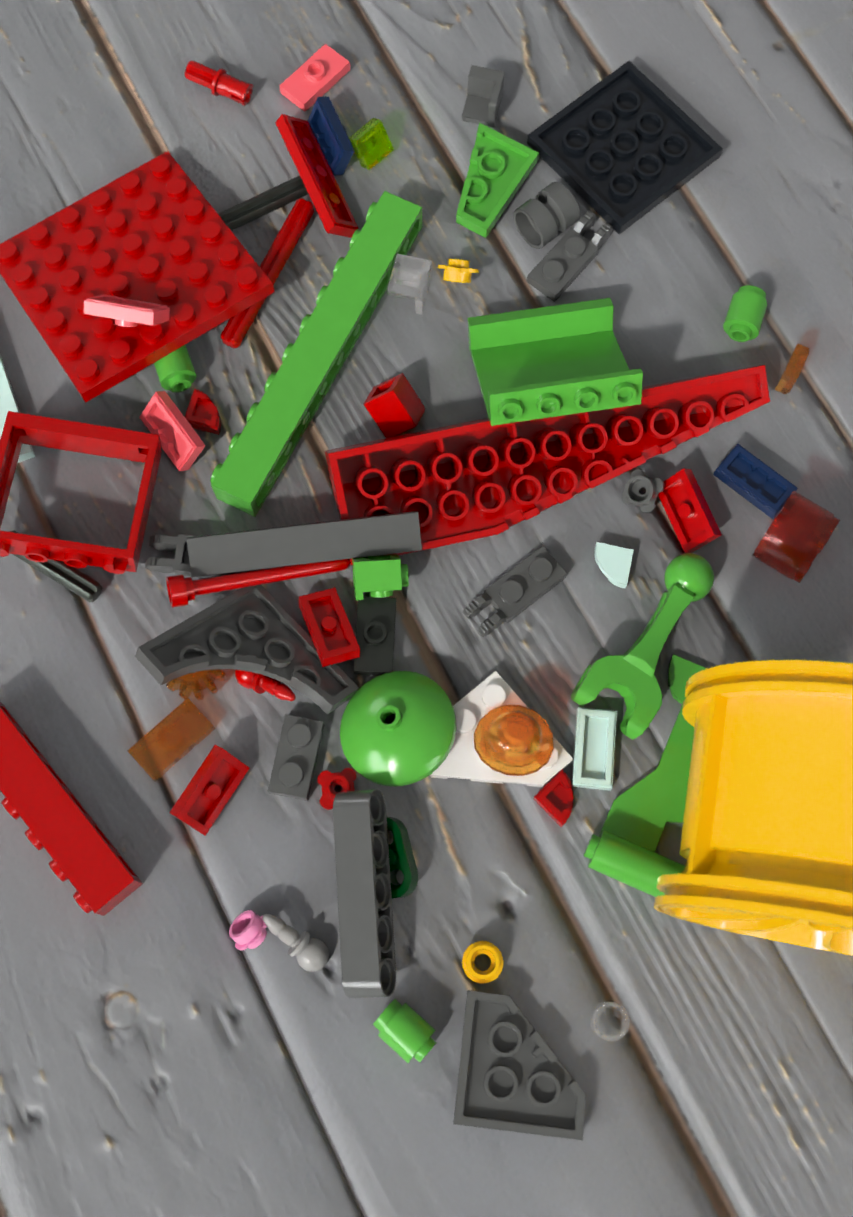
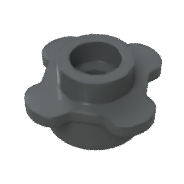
(632, 489)

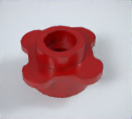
(330, 780)

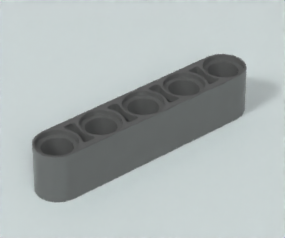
(364, 894)

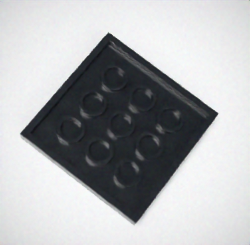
(624, 146)

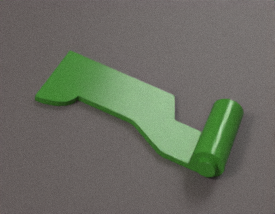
(639, 815)

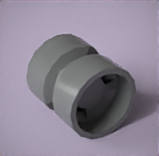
(543, 217)

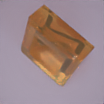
(792, 369)

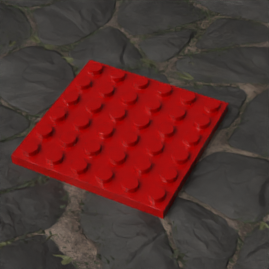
(133, 240)

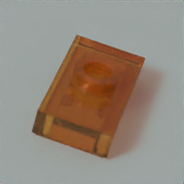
(171, 739)

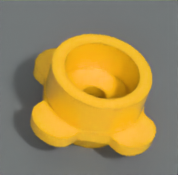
(458, 270)

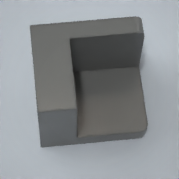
(483, 95)

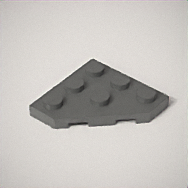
(512, 1075)

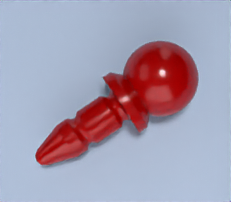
(262, 684)

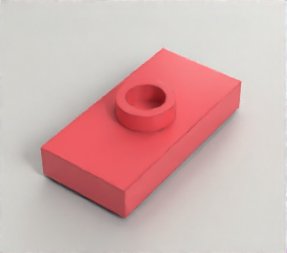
(315, 77)
(126, 311)
(175, 432)

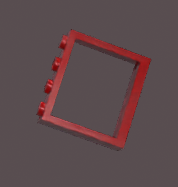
(86, 439)

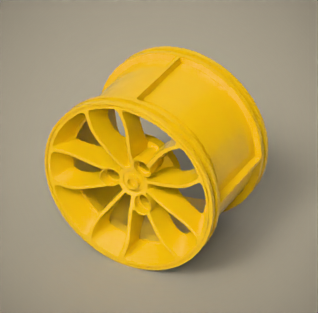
(769, 804)

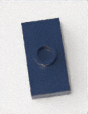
(330, 135)
(755, 481)

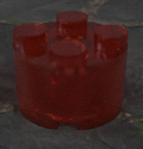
(796, 537)

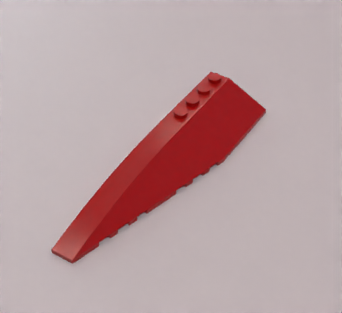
(486, 478)

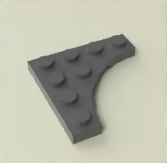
(249, 635)

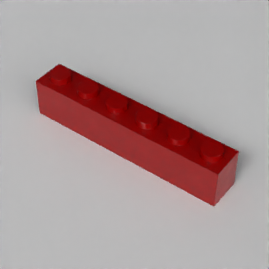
(60, 823)

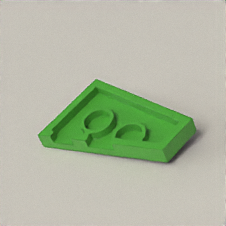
(493, 179)

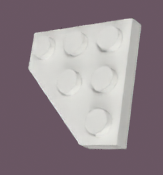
(463, 759)

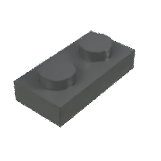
(296, 757)

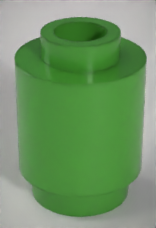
(745, 313)
(176, 370)
(405, 1031)

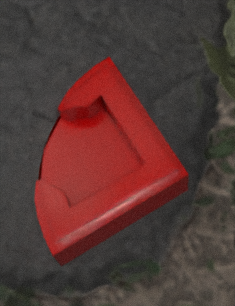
(203, 413)
(557, 798)

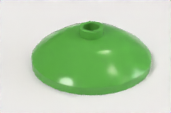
(408, 746)

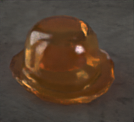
(513, 740)

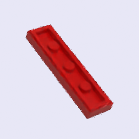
(317, 176)

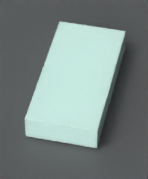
(594, 748)

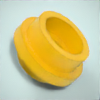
(494, 955)

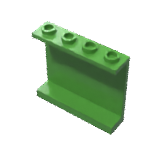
(551, 362)

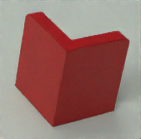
(394, 406)

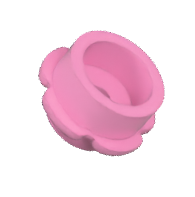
(248, 930)

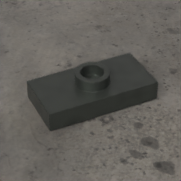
(375, 635)

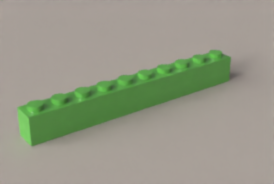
(316, 356)

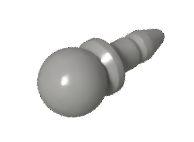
(311, 953)

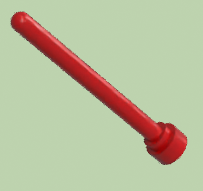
(184, 589)

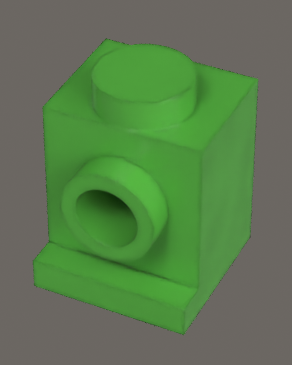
(379, 575)

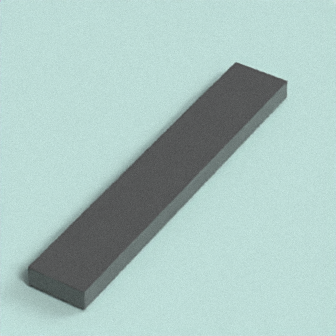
(304, 543)

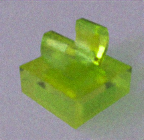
(371, 143)

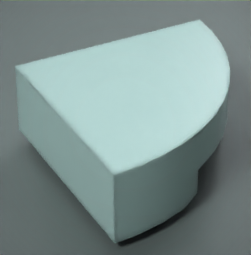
(614, 562)

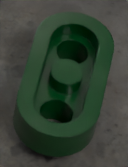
(402, 859)

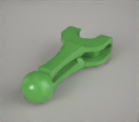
(632, 674)

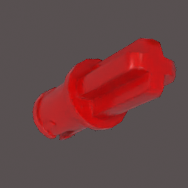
(219, 82)

